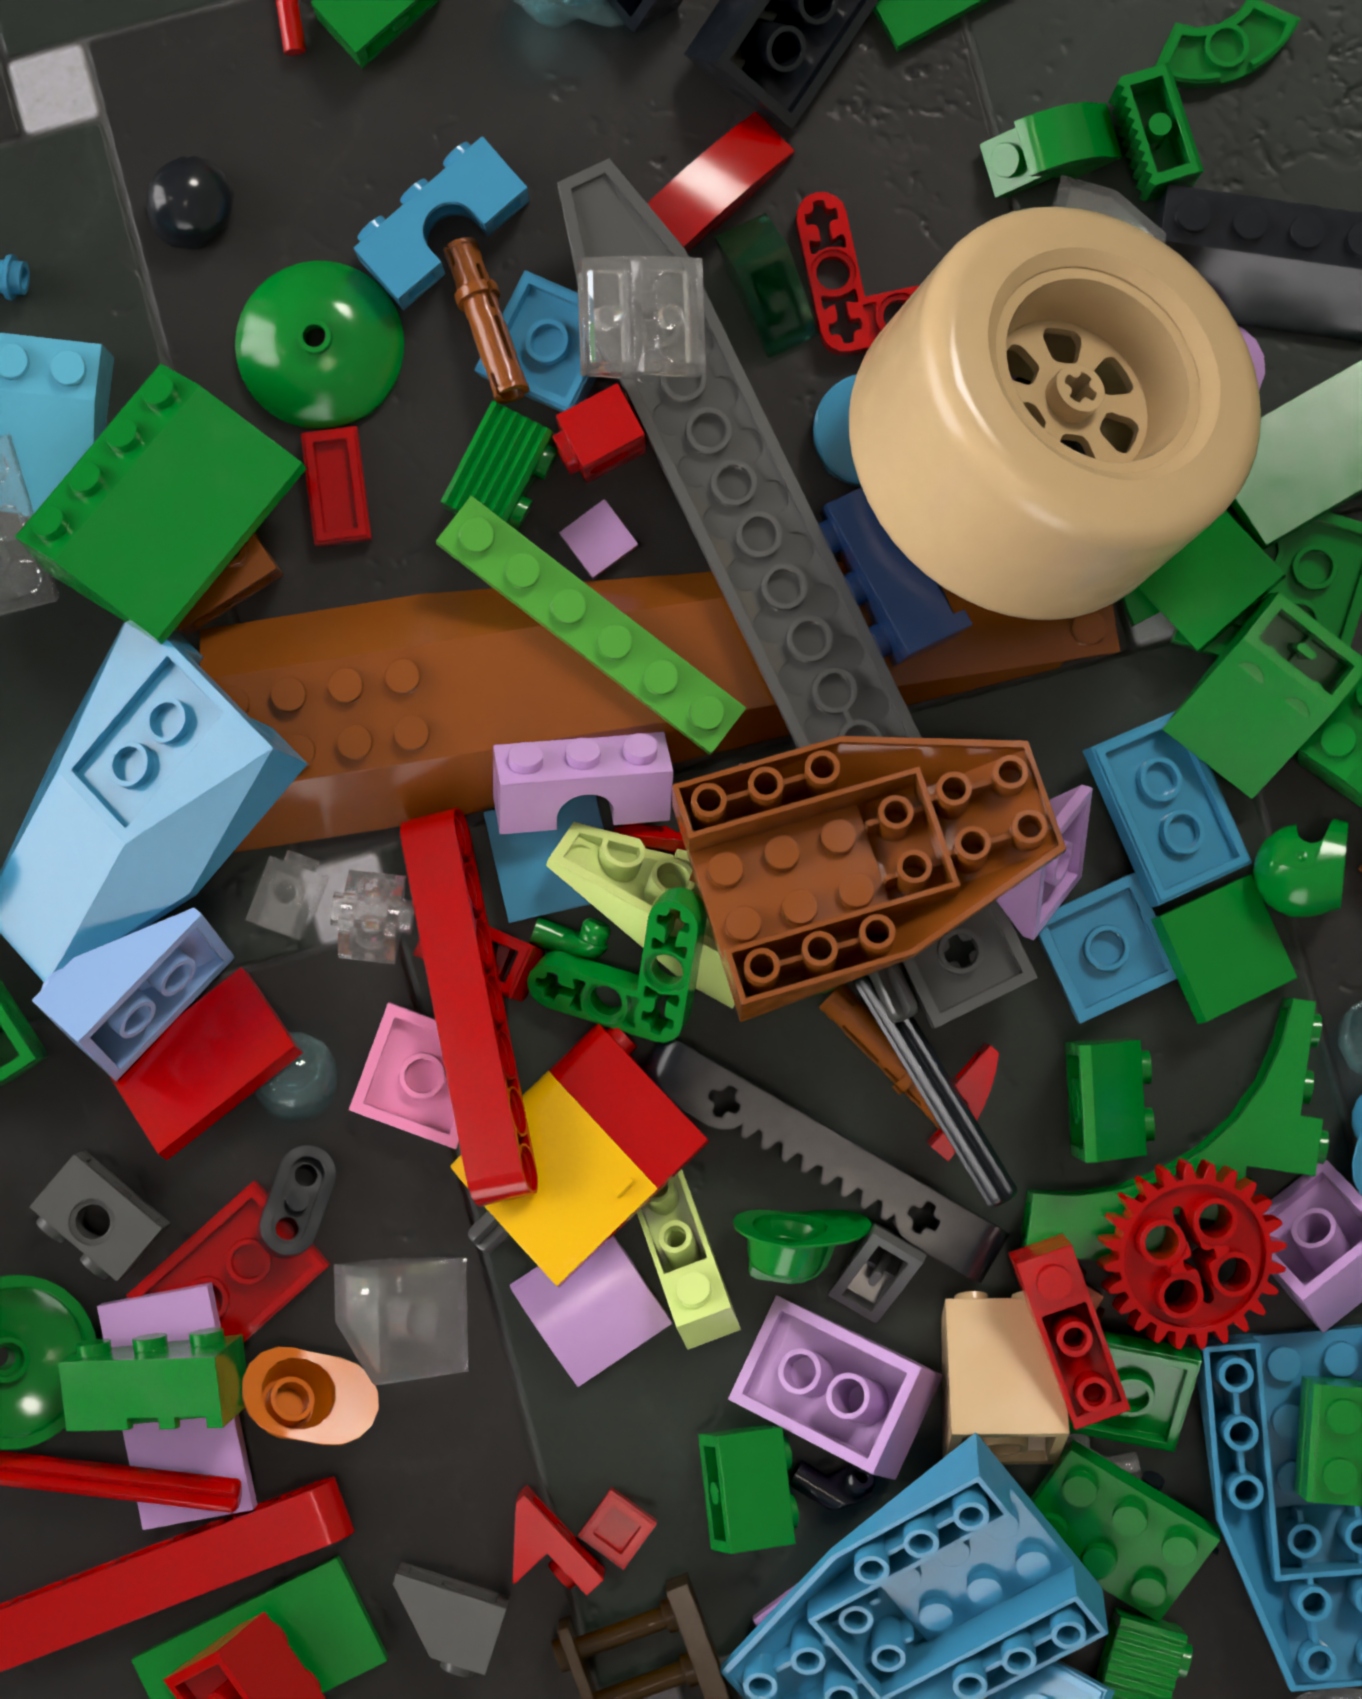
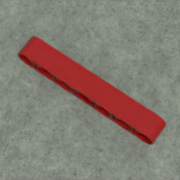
(469, 1007)
(172, 1571)

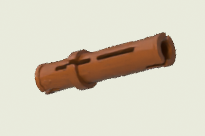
(478, 298)
(864, 1031)

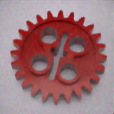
(1237, 1232)

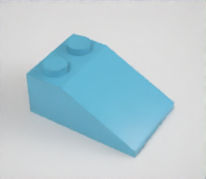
(52, 405)

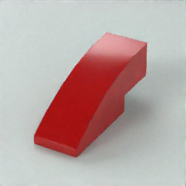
(720, 180)

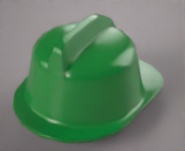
(796, 1243)

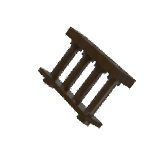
(676, 1612)

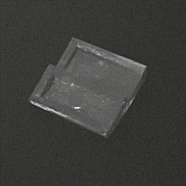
(641, 316)

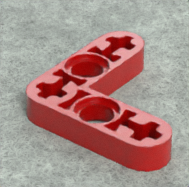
(866, 310)

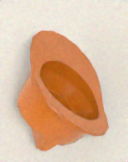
(309, 1396)

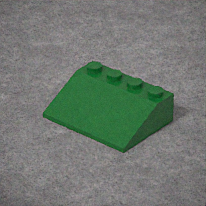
(160, 504)

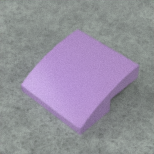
(595, 1313)

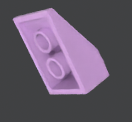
(835, 1388)

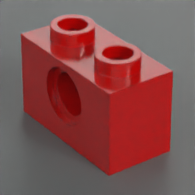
(599, 435)

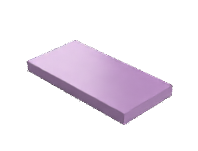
(192, 1445)

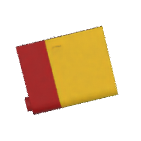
(599, 1150)

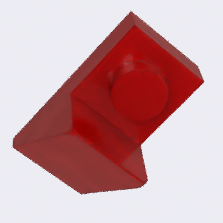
(543, 1533)

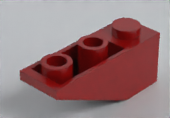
(1069, 1330)

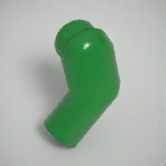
(586, 944)

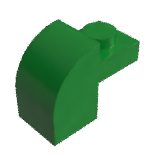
(1051, 144)

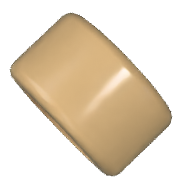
(1118, 355)

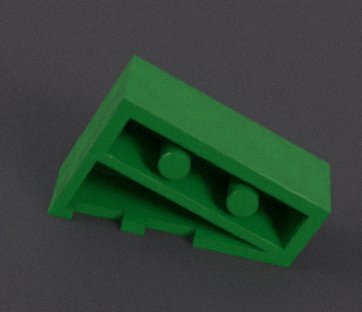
(153, 1381)

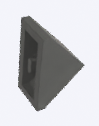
(876, 1272)

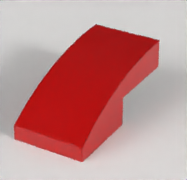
(974, 1085)

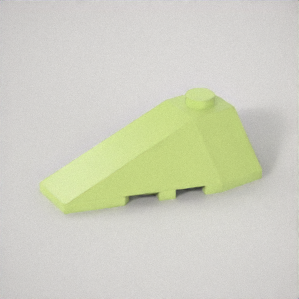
(626, 882)

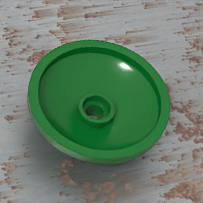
(343, 375)
(38, 1330)

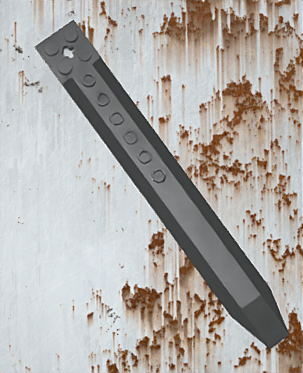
(775, 565)

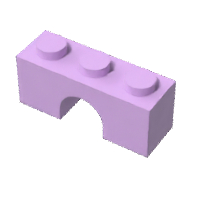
(541, 776)

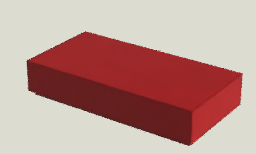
(336, 486)

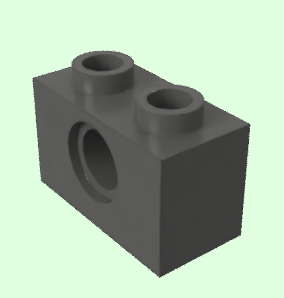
(132, 1220)

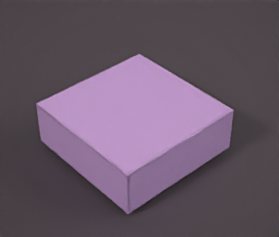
(598, 539)

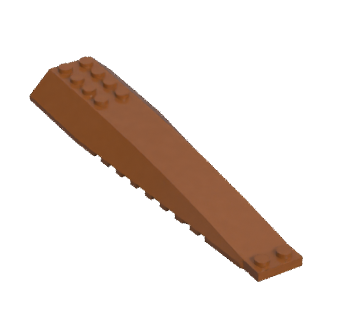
(415, 690)

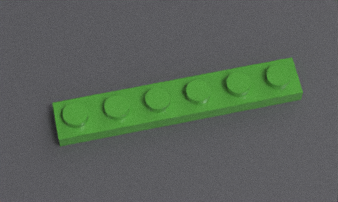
(590, 625)

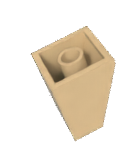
(999, 1381)

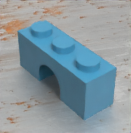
(470, 186)

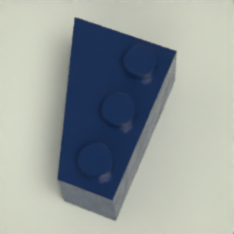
(901, 601)

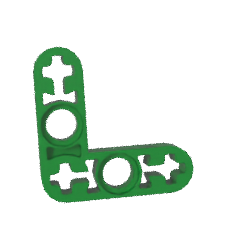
(638, 992)

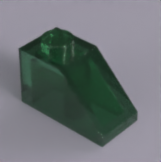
(767, 284)

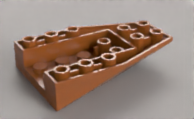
(857, 854)

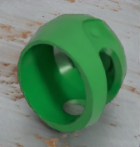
(1300, 875)

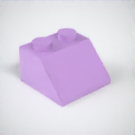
(1323, 1245)

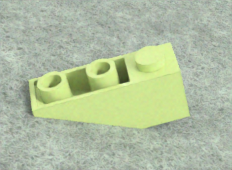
(687, 1265)

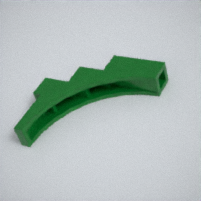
(1258, 1132)

